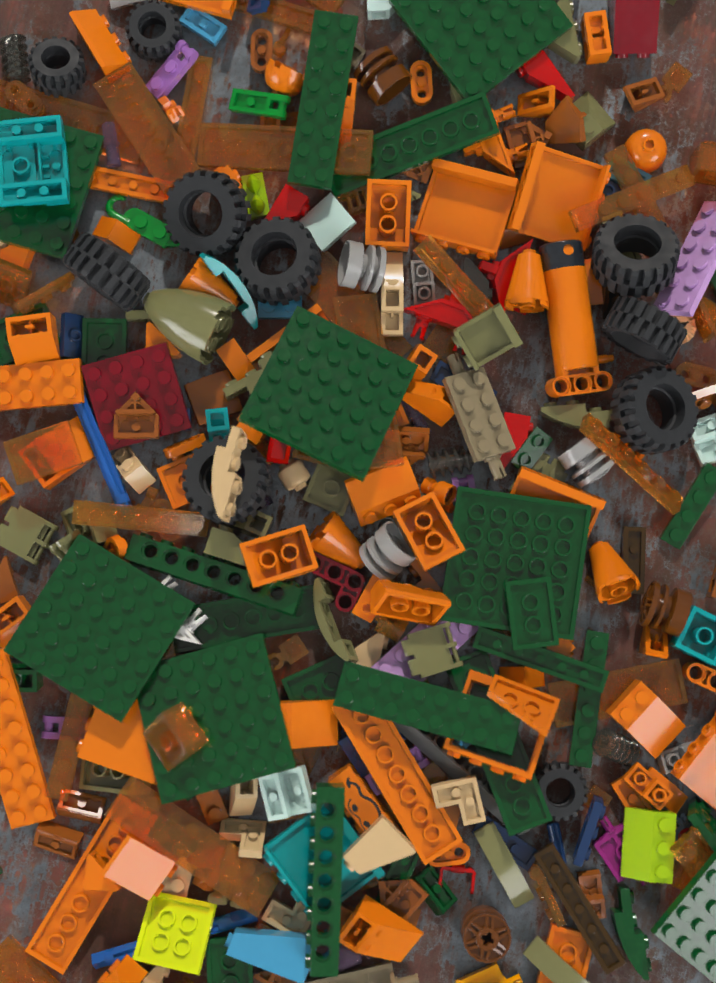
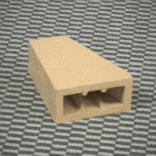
(377, 847)

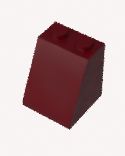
(633, 27)

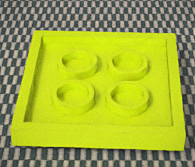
(175, 933)

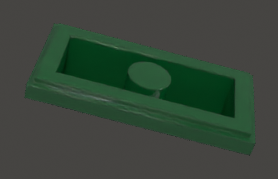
(439, 897)

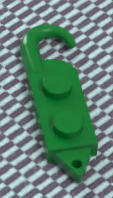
(142, 223)

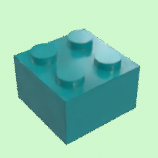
(698, 636)

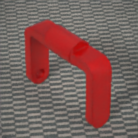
(459, 869)

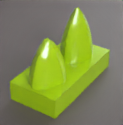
(256, 194)

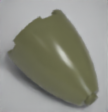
(191, 320)

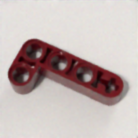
(342, 580)

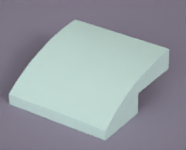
(328, 222)
(705, 439)
(286, 793)

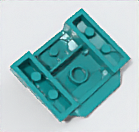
(33, 162)

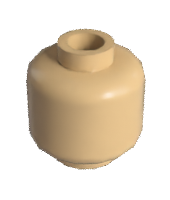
(293, 475)

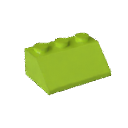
(647, 845)

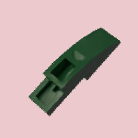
(631, 939)

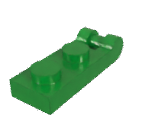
(259, 103)

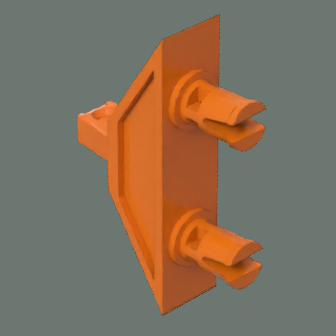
(494, 149)

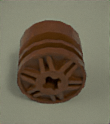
(382, 76)
(668, 609)
(479, 922)

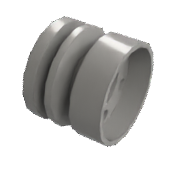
(362, 267)
(587, 461)
(386, 552)

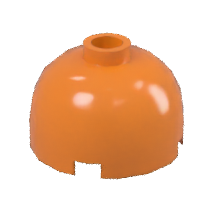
(283, 78)
(647, 149)

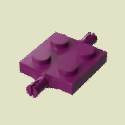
(610, 847)

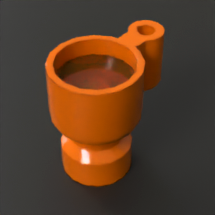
(443, 490)

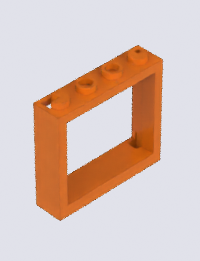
(478, 759)

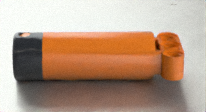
(571, 322)

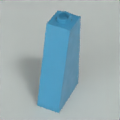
(271, 950)

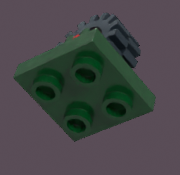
(699, 817)

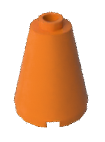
(202, 280)
(527, 284)
(336, 542)
(611, 574)

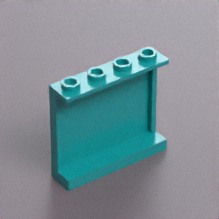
(291, 857)

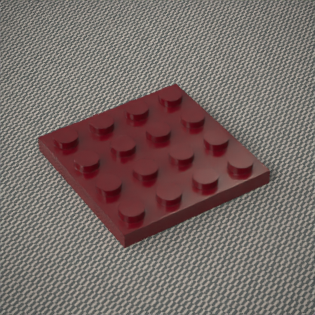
(143, 371)

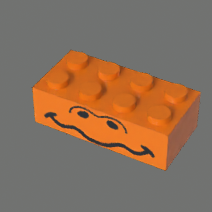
(359, 798)

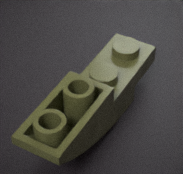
(235, 388)
(572, 413)

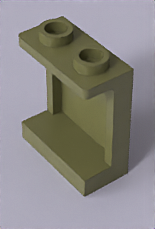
(486, 336)

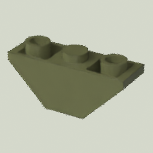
(568, 45)

